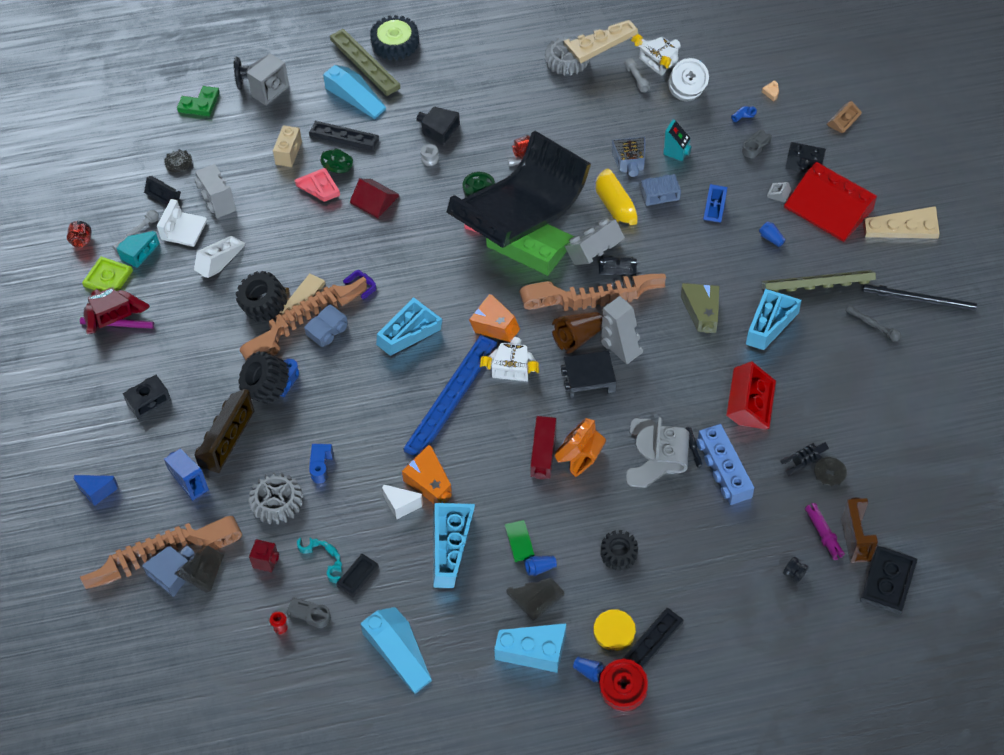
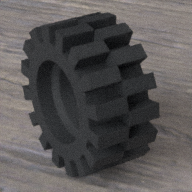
(619, 539)

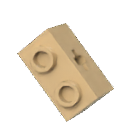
(287, 146)

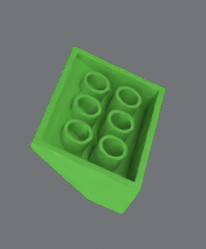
(537, 250)

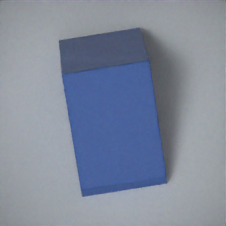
(715, 203)
(96, 486)

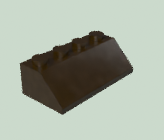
(225, 431)

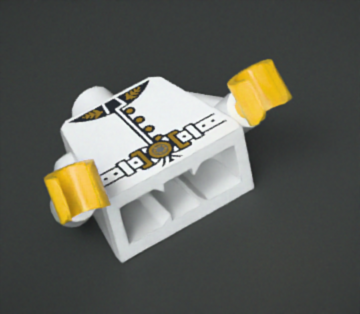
(658, 53)
(511, 361)

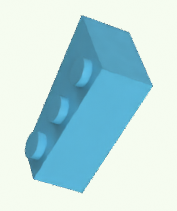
(771, 318)
(408, 327)
(532, 646)

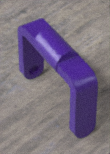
(369, 281)

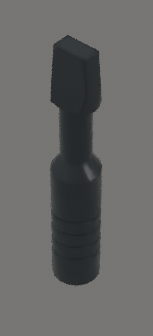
(693, 446)

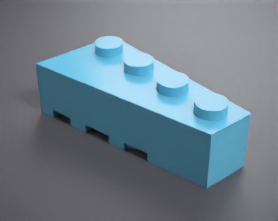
(450, 535)

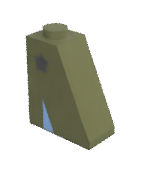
(702, 305)

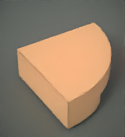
(771, 90)

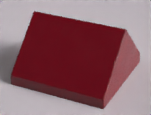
(372, 197)

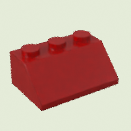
(751, 396)

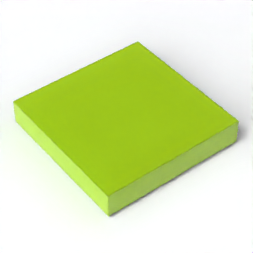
(107, 274)

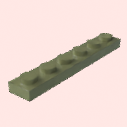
(365, 62)
(826, 281)

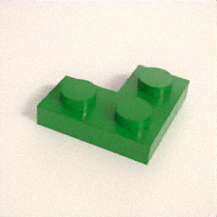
(199, 106)

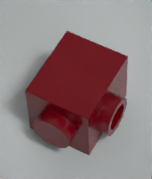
(264, 555)

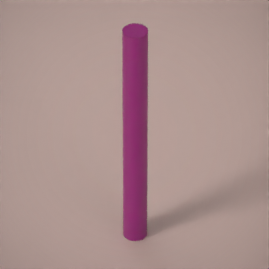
(128, 323)

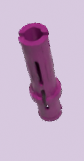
(828, 538)

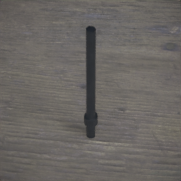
(884, 291)

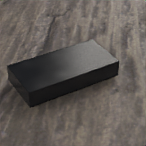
(357, 575)

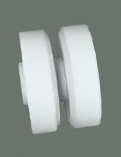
(688, 79)

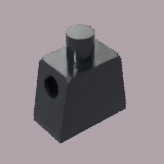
(439, 124)

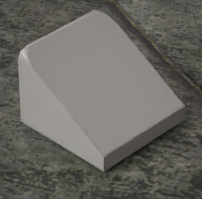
(780, 191)

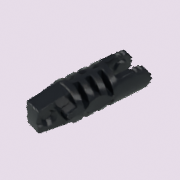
(804, 457)

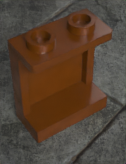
(859, 547)

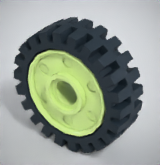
(394, 37)

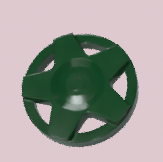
(336, 161)
(476, 184)

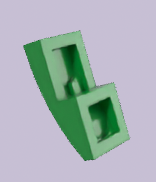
(519, 540)

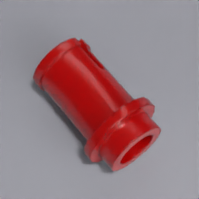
(278, 621)

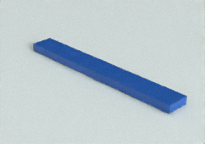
(449, 397)

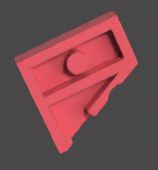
(319, 185)

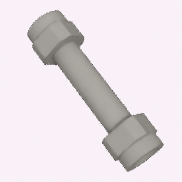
(642, 84)

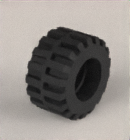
(254, 287)
(264, 377)

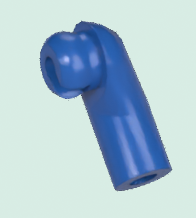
(744, 112)

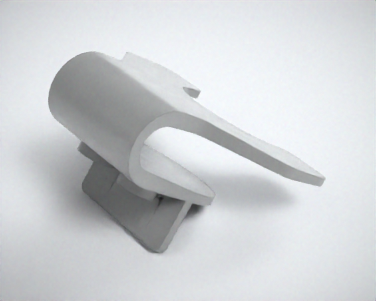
(662, 446)

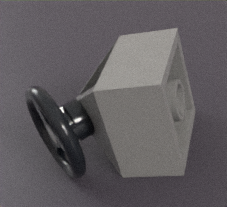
(266, 77)

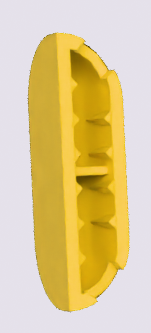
(615, 198)

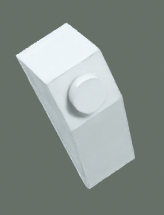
(216, 256)

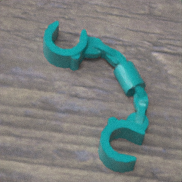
(330, 549)

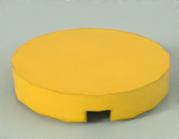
(614, 630)

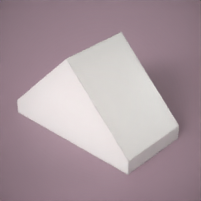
(402, 501)

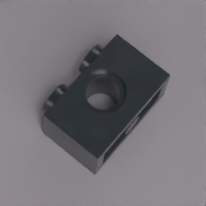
(803, 157)
(141, 404)

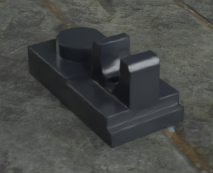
(160, 190)

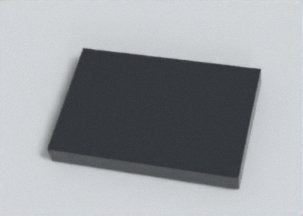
(889, 580)

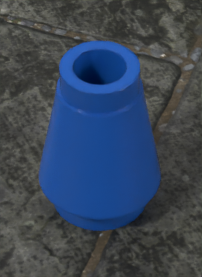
(772, 234)
(539, 564)
(589, 668)

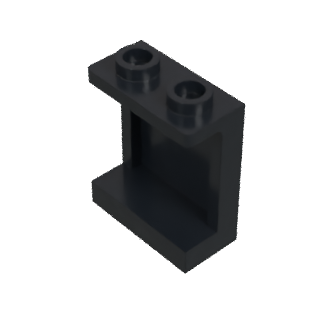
(588, 372)

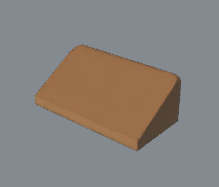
(844, 117)

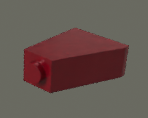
(543, 447)

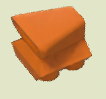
(581, 447)

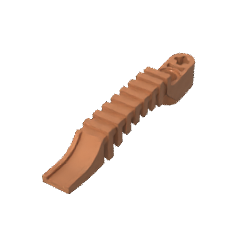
(547, 294)
(269, 341)
(214, 535)

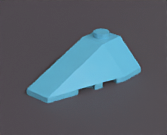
(353, 89)
(395, 642)

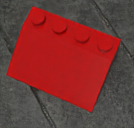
(831, 202)

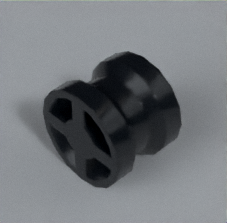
(795, 569)

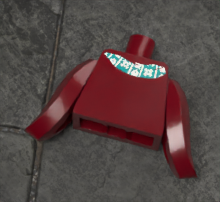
(110, 306)

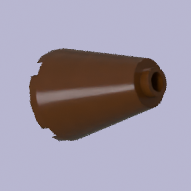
(576, 330)

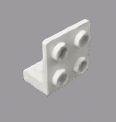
(180, 226)

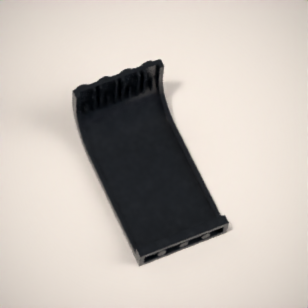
(527, 199)

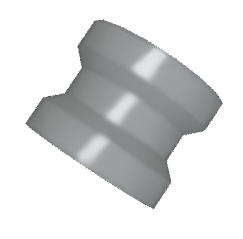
(429, 155)

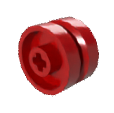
(621, 672)

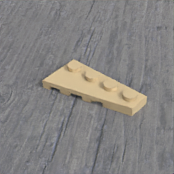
(602, 40)
(907, 224)

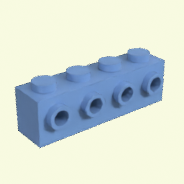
(725, 464)

